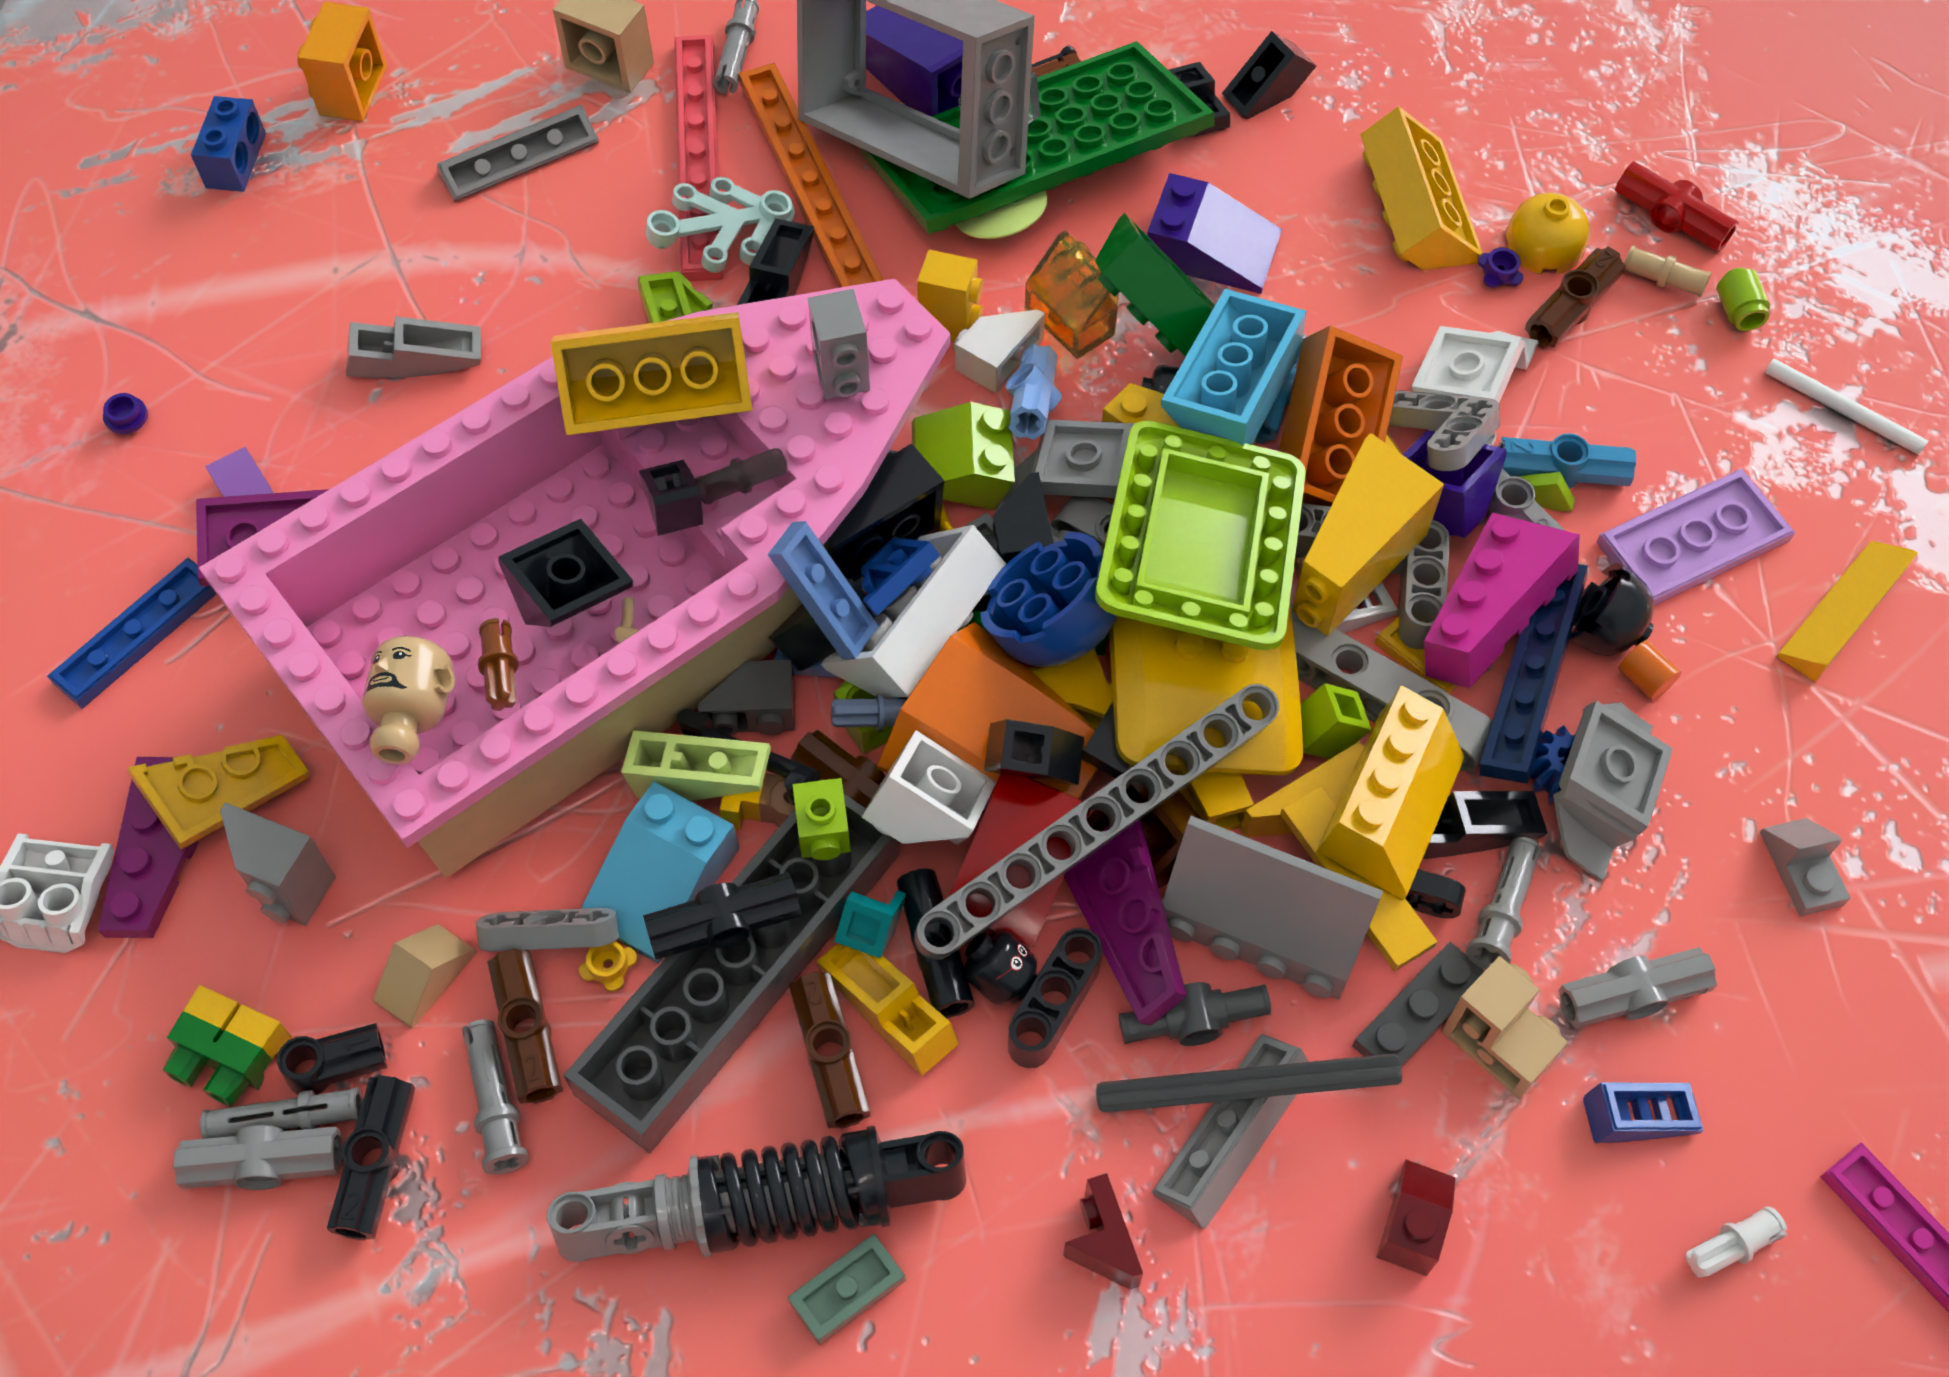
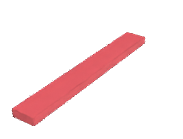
(696, 140)

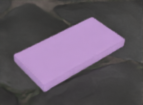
(1697, 535)

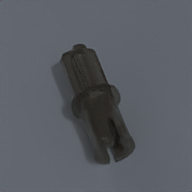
(742, 475)

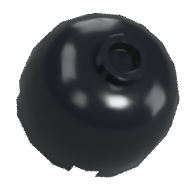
(1614, 613)

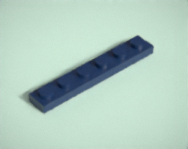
(1531, 685)

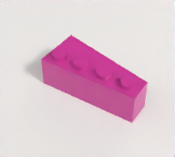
(1496, 593)

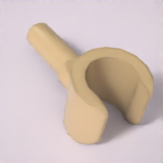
(626, 628)

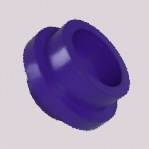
(124, 413)

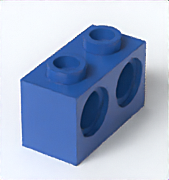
(228, 143)

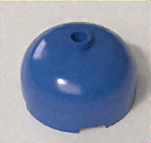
(1046, 603)

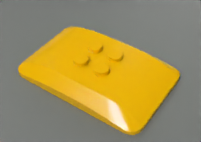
(1175, 678)

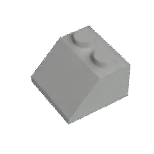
(277, 865)

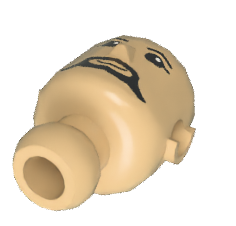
(406, 695)

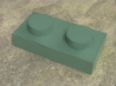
(846, 1289)

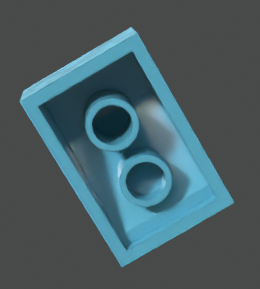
(660, 861)

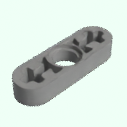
(547, 929)

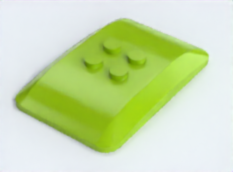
(1203, 536)

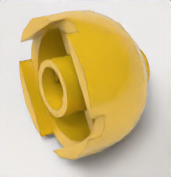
(1548, 233)

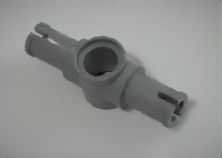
(1199, 1015)

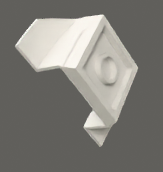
(1472, 363)

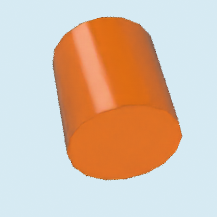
(1649, 670)

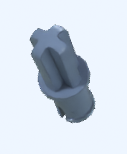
(866, 712)

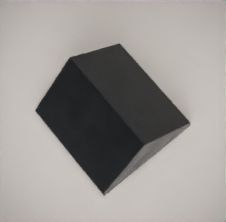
(562, 574)

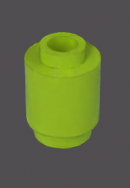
(1744, 299)

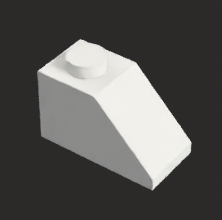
(994, 346)

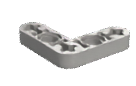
(1460, 423)

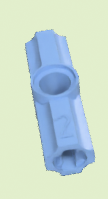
(1033, 392)

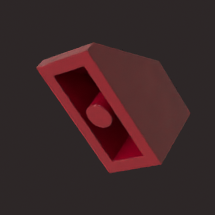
(1418, 1218)

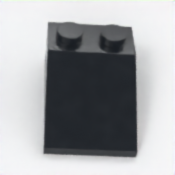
(898, 503)

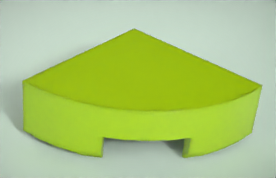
(1551, 491)

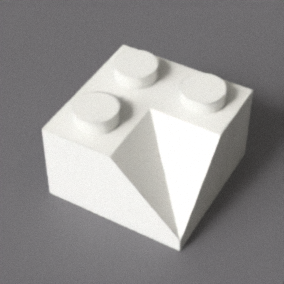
(929, 795)

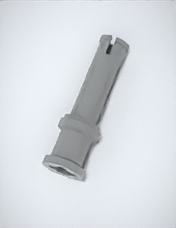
(1501, 918)
(496, 1115)

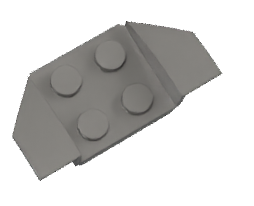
(1076, 459)
(1608, 784)

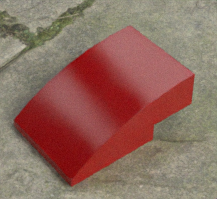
(1011, 818)

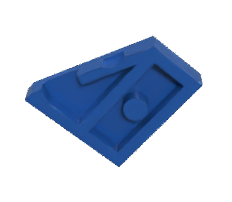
(894, 569)

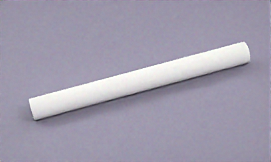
(1846, 406)

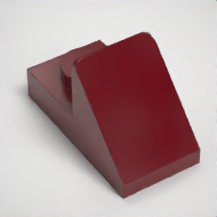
(1110, 1248)

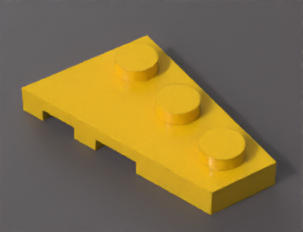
(194, 789)

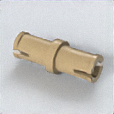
(1666, 271)

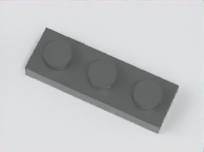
(1420, 1007)

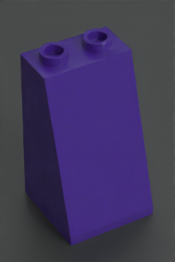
(914, 61)

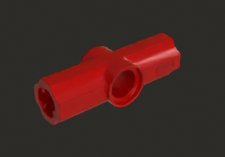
(1676, 206)

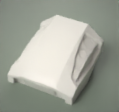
(50, 892)

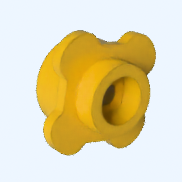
(611, 977)

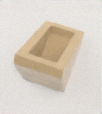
(421, 972)

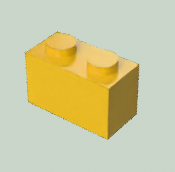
(950, 290)

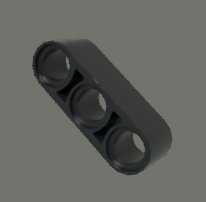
(1053, 1019)

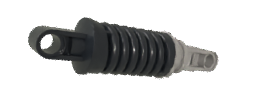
(734, 1204)

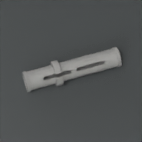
(739, 36)
(339, 1107)

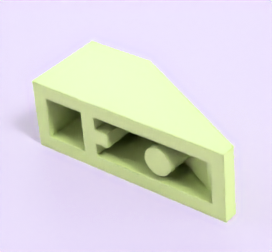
(694, 764)

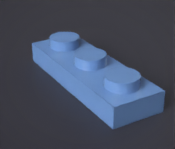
(823, 590)

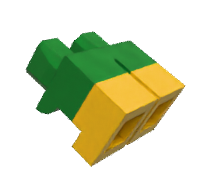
(225, 1038)

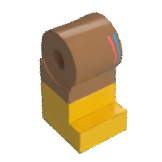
(767, 805)

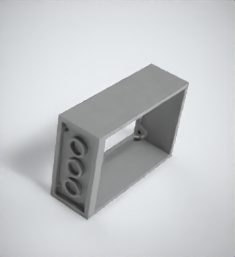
(994, 90)

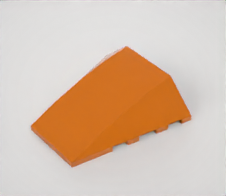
(974, 686)

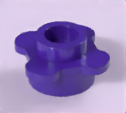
(1501, 267)

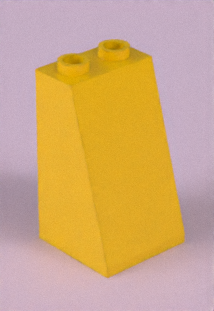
(1367, 532)

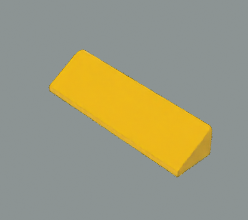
(1845, 608)

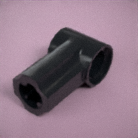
(336, 1058)

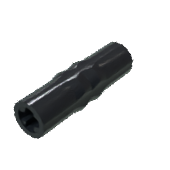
(943, 977)

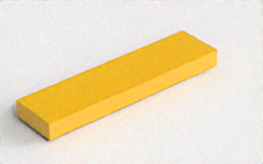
(1395, 924)

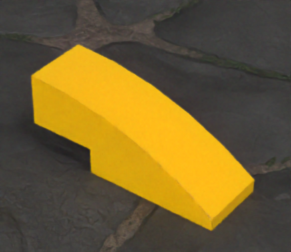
(891, 1006)

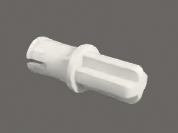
(1737, 1242)

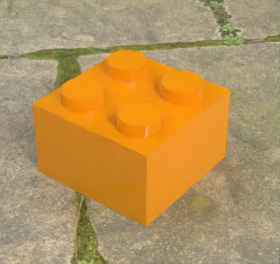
(342, 61)

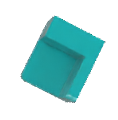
(869, 923)

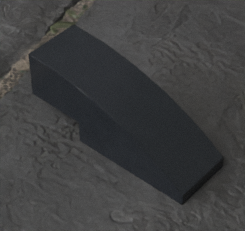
(778, 262)
(1485, 822)

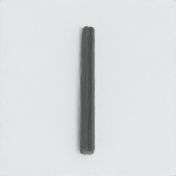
(1249, 1083)

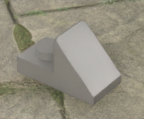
(1805, 865)

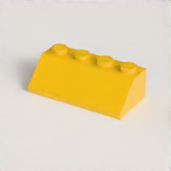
(1419, 193)
(651, 373)
(1395, 794)

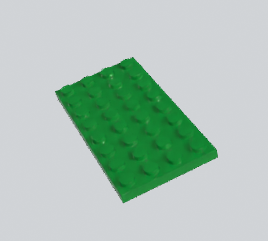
(1088, 120)

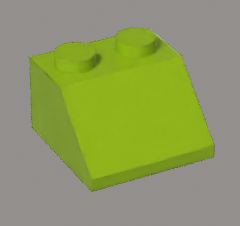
(969, 451)

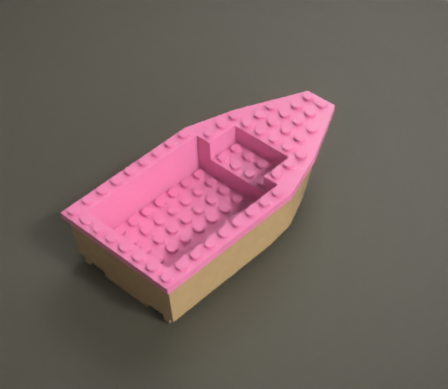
(420, 545)

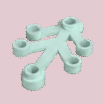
(665, 228)

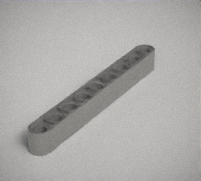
(1115, 803)

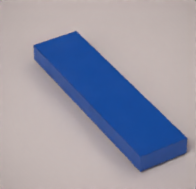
(132, 634)

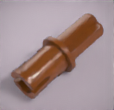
(498, 664)

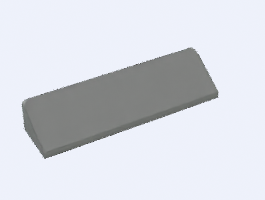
(517, 153)
(1225, 1142)

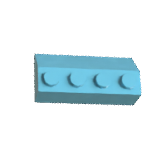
(1236, 367)

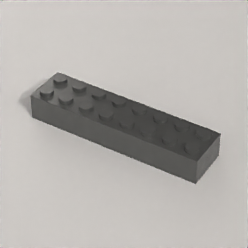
(709, 1000)

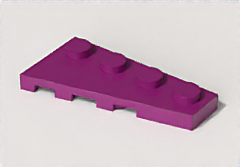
(1126, 912)

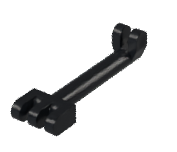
(700, 725)

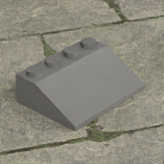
(1267, 908)

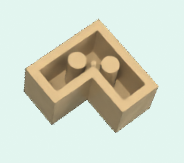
(1501, 1031)

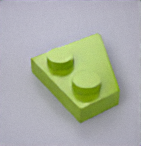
(670, 296)

